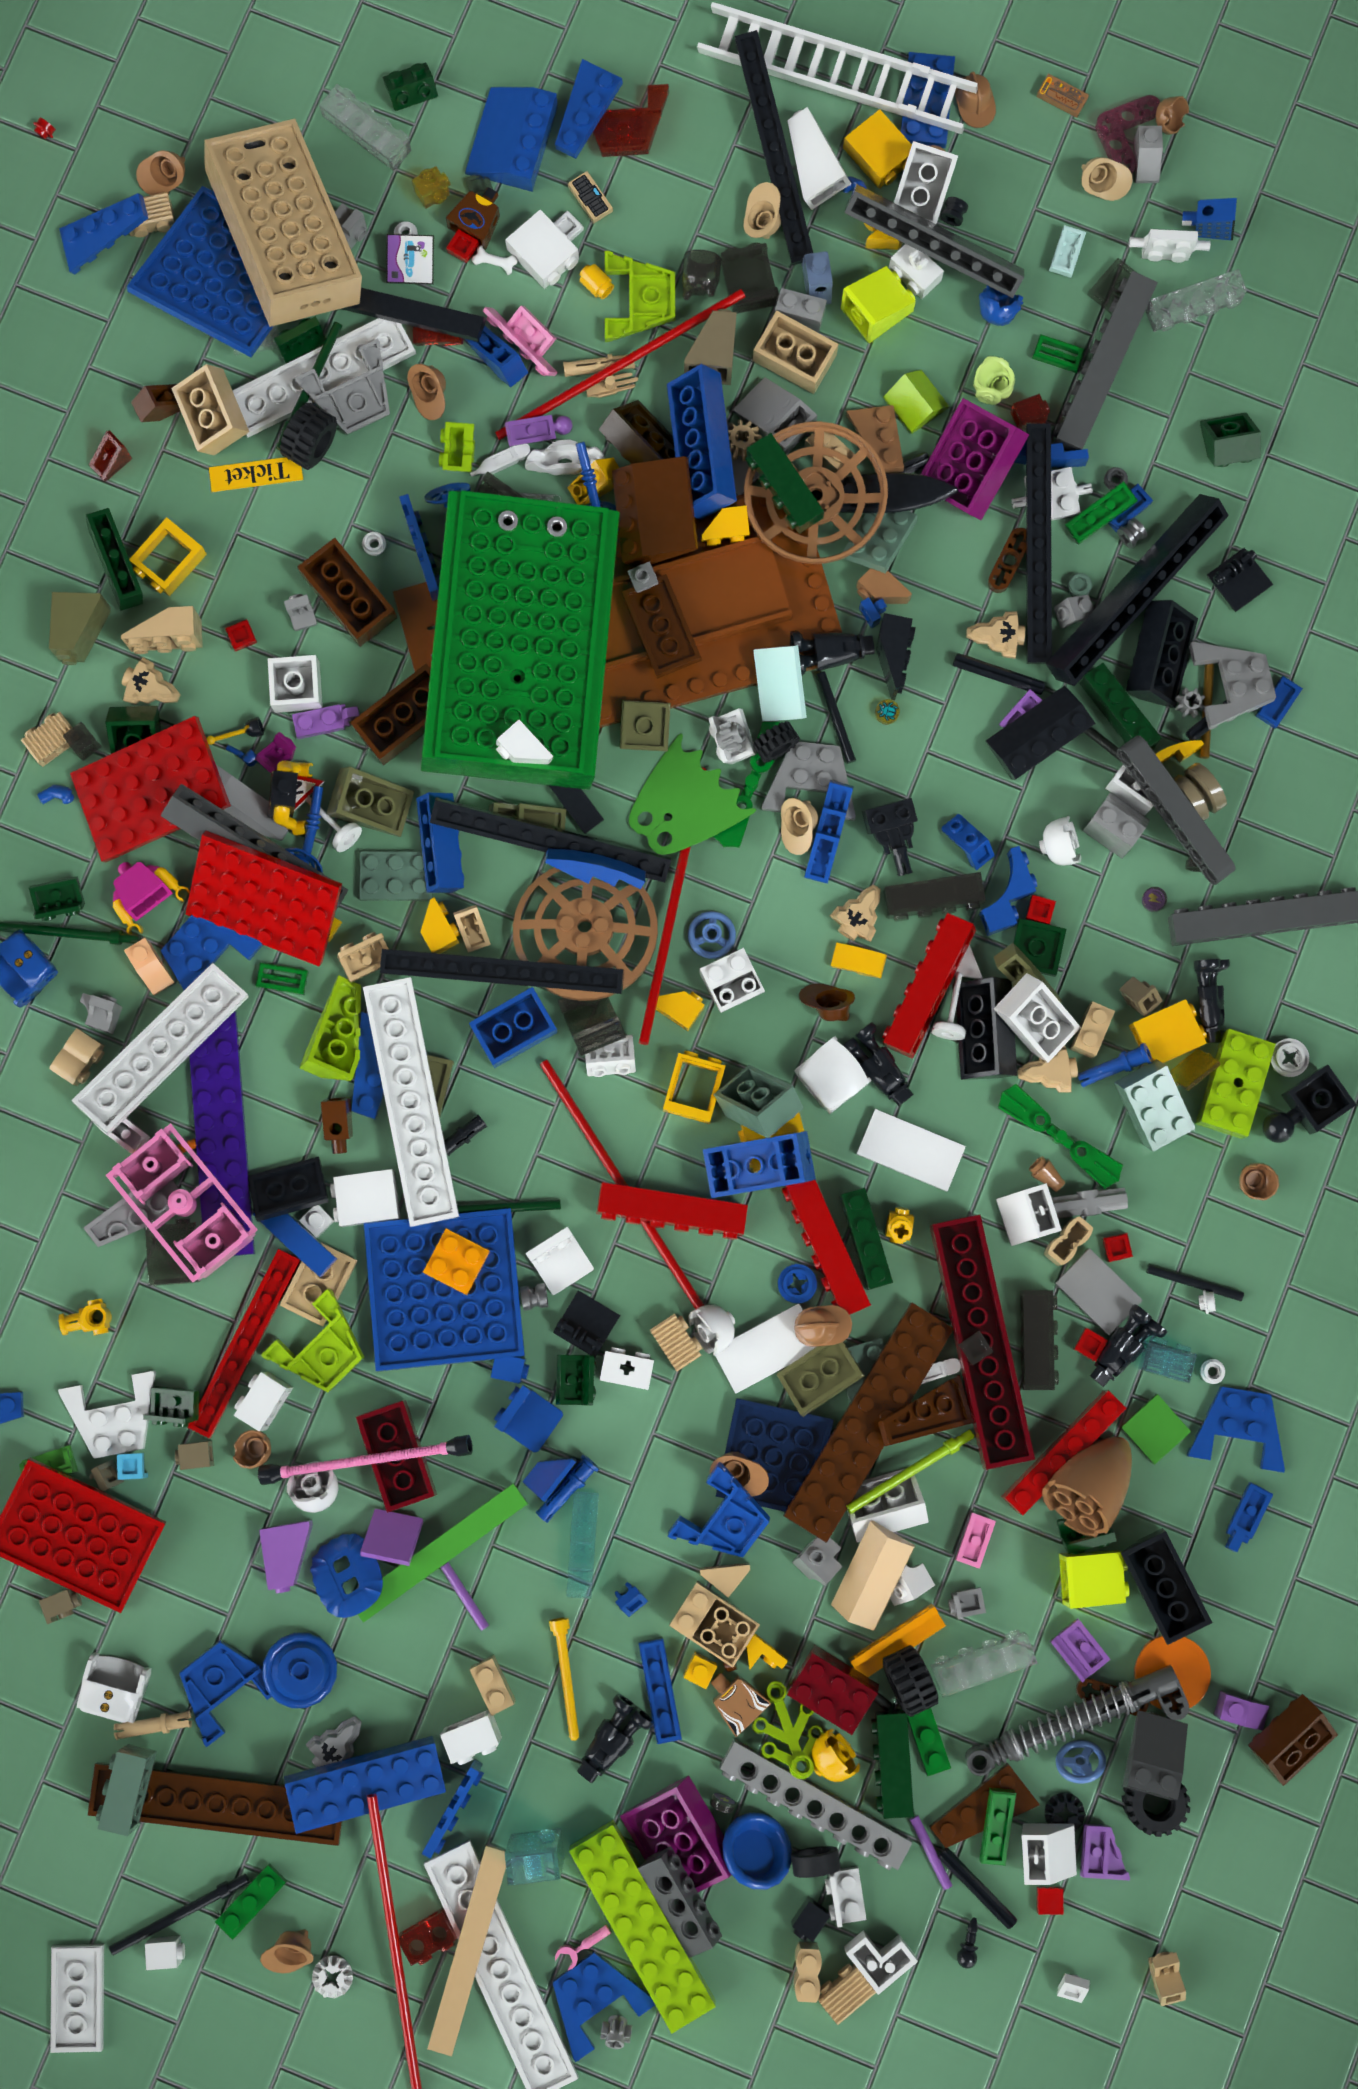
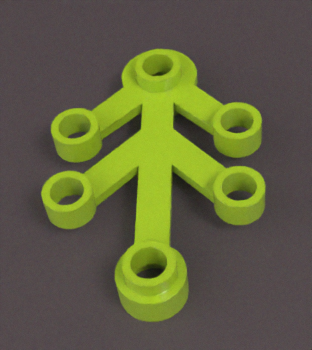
(789, 1735)

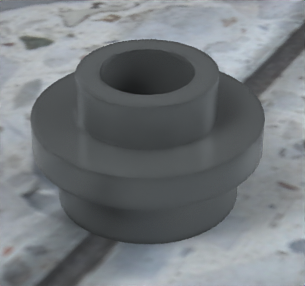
(1115, 472)

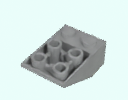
(774, 410)

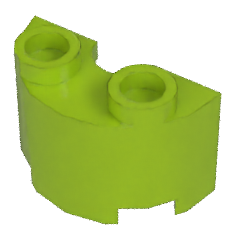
(458, 447)

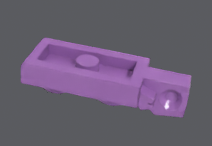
(323, 720)

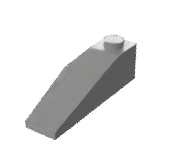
(250, 807)

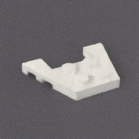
(113, 1427)

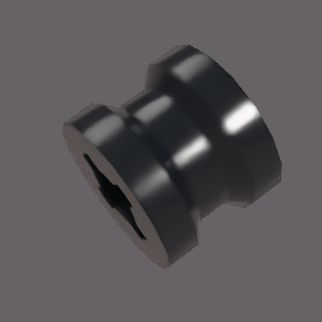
(954, 211)

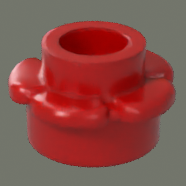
(44, 128)

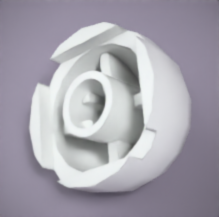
(1060, 842)
(713, 1327)
(313, 1490)

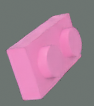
(975, 1540)

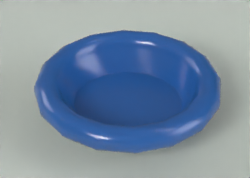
(299, 1670)
(757, 1851)

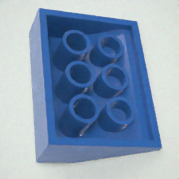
(513, 135)

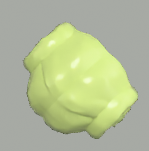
(993, 380)

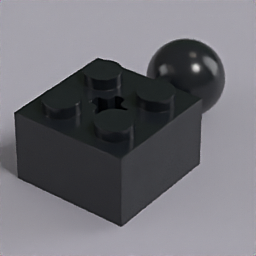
(1301, 1099)

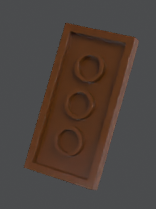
(662, 627)

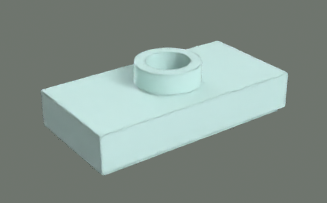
(1067, 251)

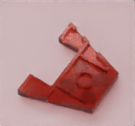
(631, 130)

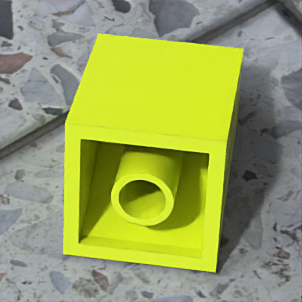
(877, 303)
(1093, 1579)

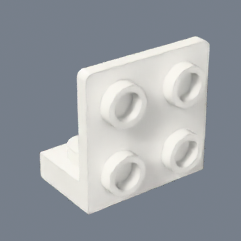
(560, 1261)

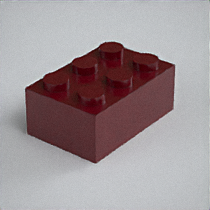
(833, 1689)

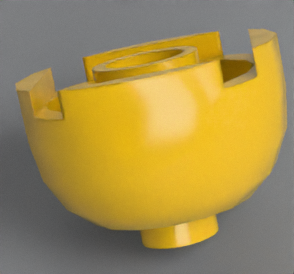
(834, 1757)

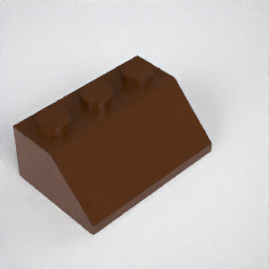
(1293, 1739)

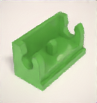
(59, 1459)

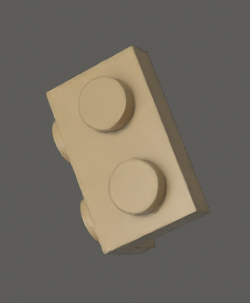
(363, 957)

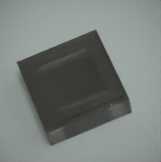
(478, 184)
(975, 1348)

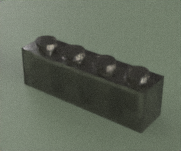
(933, 896)
(1038, 1340)

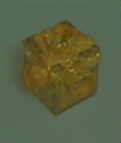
(431, 187)

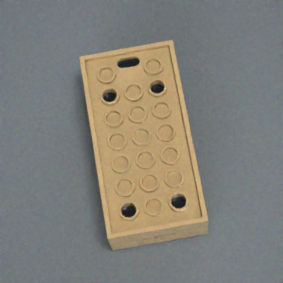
(282, 222)

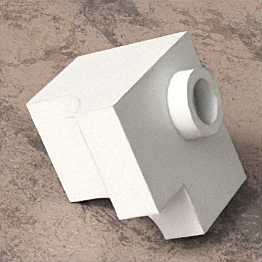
(911, 1584)

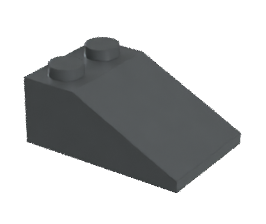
(1156, 1756)

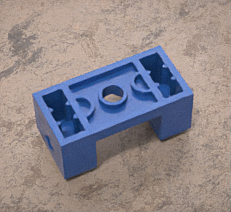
(782, 1160)

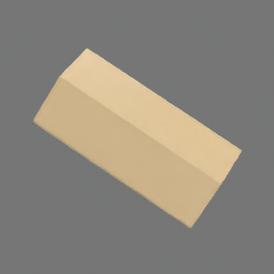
(872, 1576)

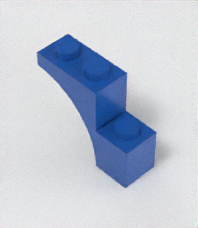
(1021, 884)

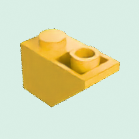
(603, 471)
(728, 524)
(436, 929)

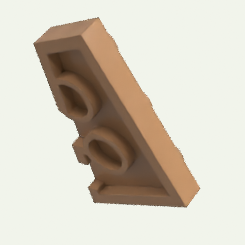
(880, 430)

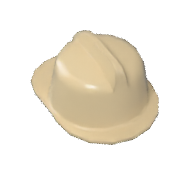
(1106, 178)
(762, 211)
(797, 825)

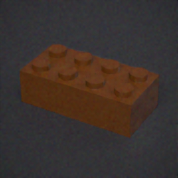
(347, 592)
(396, 718)

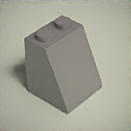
(1116, 825)

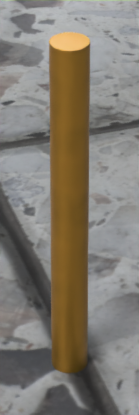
(1207, 701)

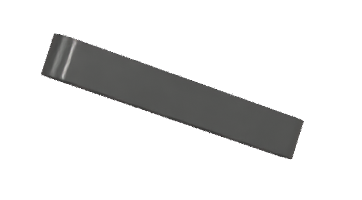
(1176, 810)

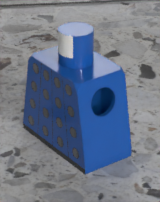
(1213, 218)

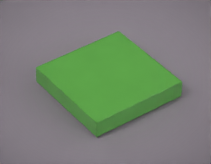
(1155, 1429)

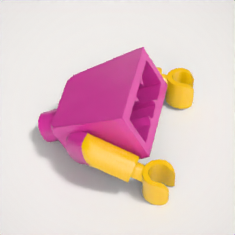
(140, 890)

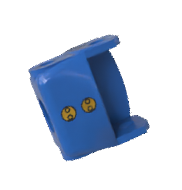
(24, 968)

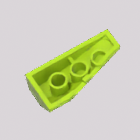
(335, 1041)

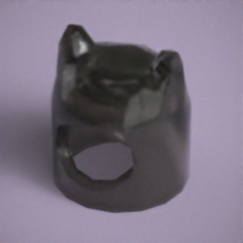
(700, 273)

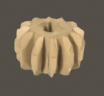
(742, 432)

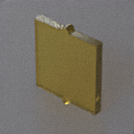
(1194, 1069)

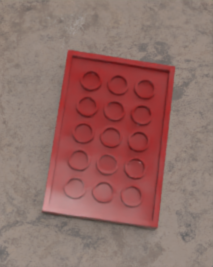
(133, 786)
(263, 898)
(77, 1535)

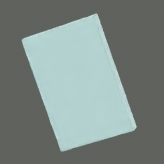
(780, 683)

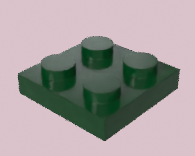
(1040, 944)

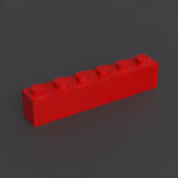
(929, 985)
(671, 1209)
(827, 1246)
(1075, 1438)

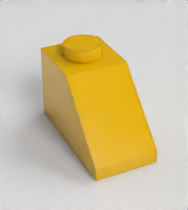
(681, 1008)

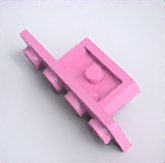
(527, 334)

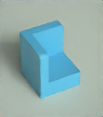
(130, 1466)

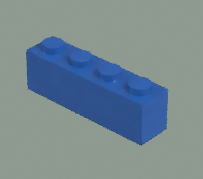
(439, 848)

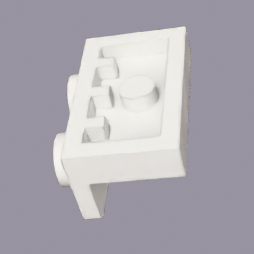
(612, 1059)
(846, 1896)

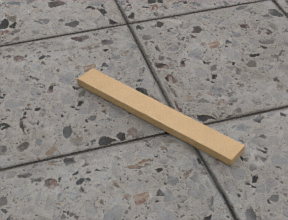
(468, 1951)

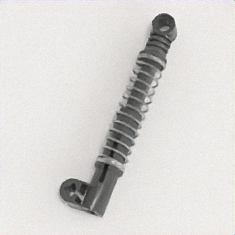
(1085, 1715)

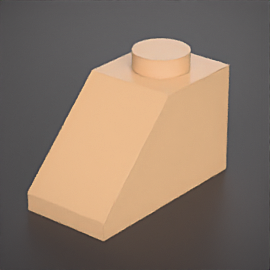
(149, 966)

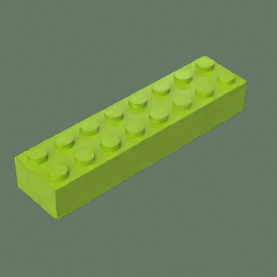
(642, 1927)

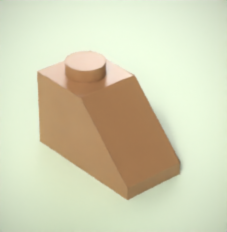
(882, 586)

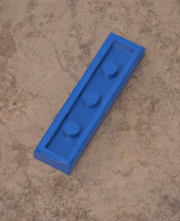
(660, 1691)

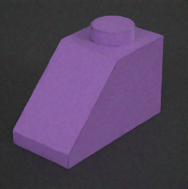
(1241, 1711)

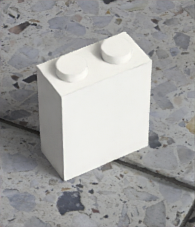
(542, 249)
(365, 1198)

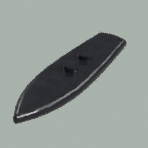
(905, 492)

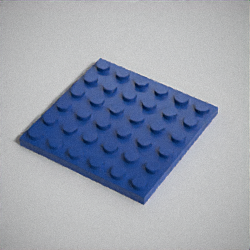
(202, 278)
(428, 1322)

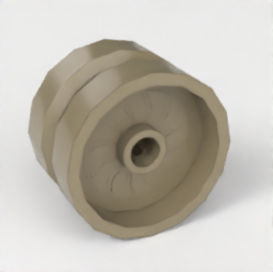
(1201, 790)

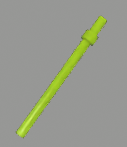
(949, 1447)

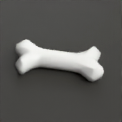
(484, 257)

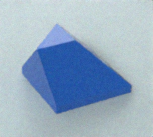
(547, 1476)

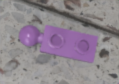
(536, 429)

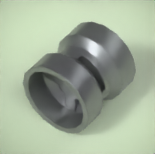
(534, 1296)

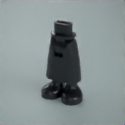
(831, 649)

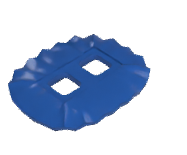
(330, 1583)

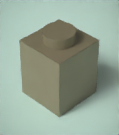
(194, 1455)

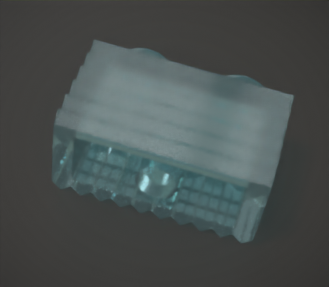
(1168, 1361)

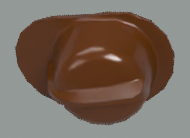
(829, 1001)

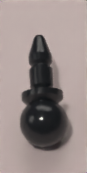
(967, 1956)

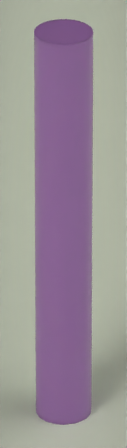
(464, 1596)
(930, 1852)

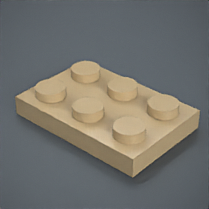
(308, 1286)

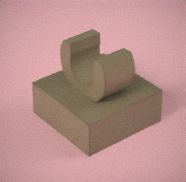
(105, 1475)

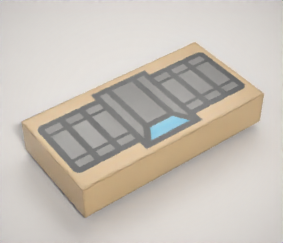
(590, 197)

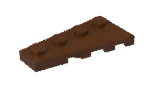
(929, 1414)
(969, 1814)

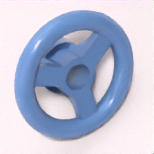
(712, 926)
(1080, 1764)

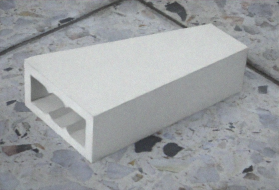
(816, 163)

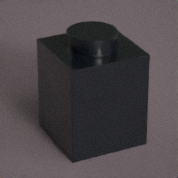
(809, 1919)

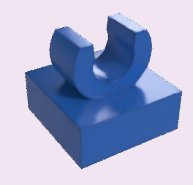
(872, 611)
(630, 1601)

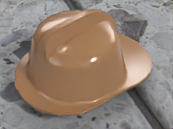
(979, 108)
(161, 172)
(427, 390)
(823, 1326)
(747, 1472)
(288, 1953)

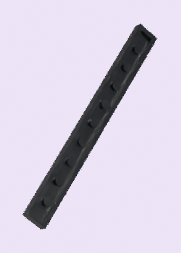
(773, 145)
(1038, 543)
(542, 837)
(502, 971)

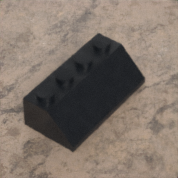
(1162, 653)
(1040, 732)
(989, 1042)
(1165, 1586)

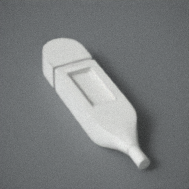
(503, 459)
(942, 1368)

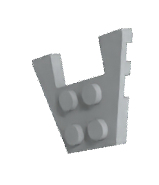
(357, 400)
(1244, 679)
(808, 769)

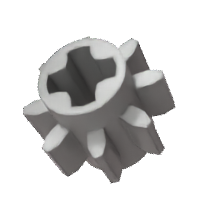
(1183, 705)
(730, 736)
(616, 2032)

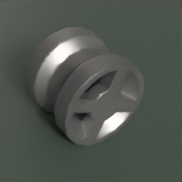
(1132, 533)

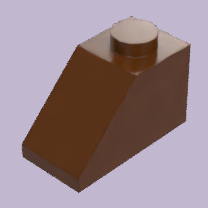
(155, 403)

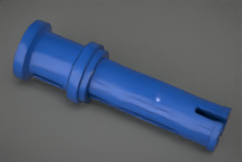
(1125, 1061)
(575, 1479)

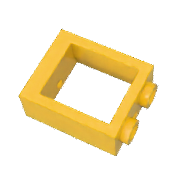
(196, 554)
(686, 1111)

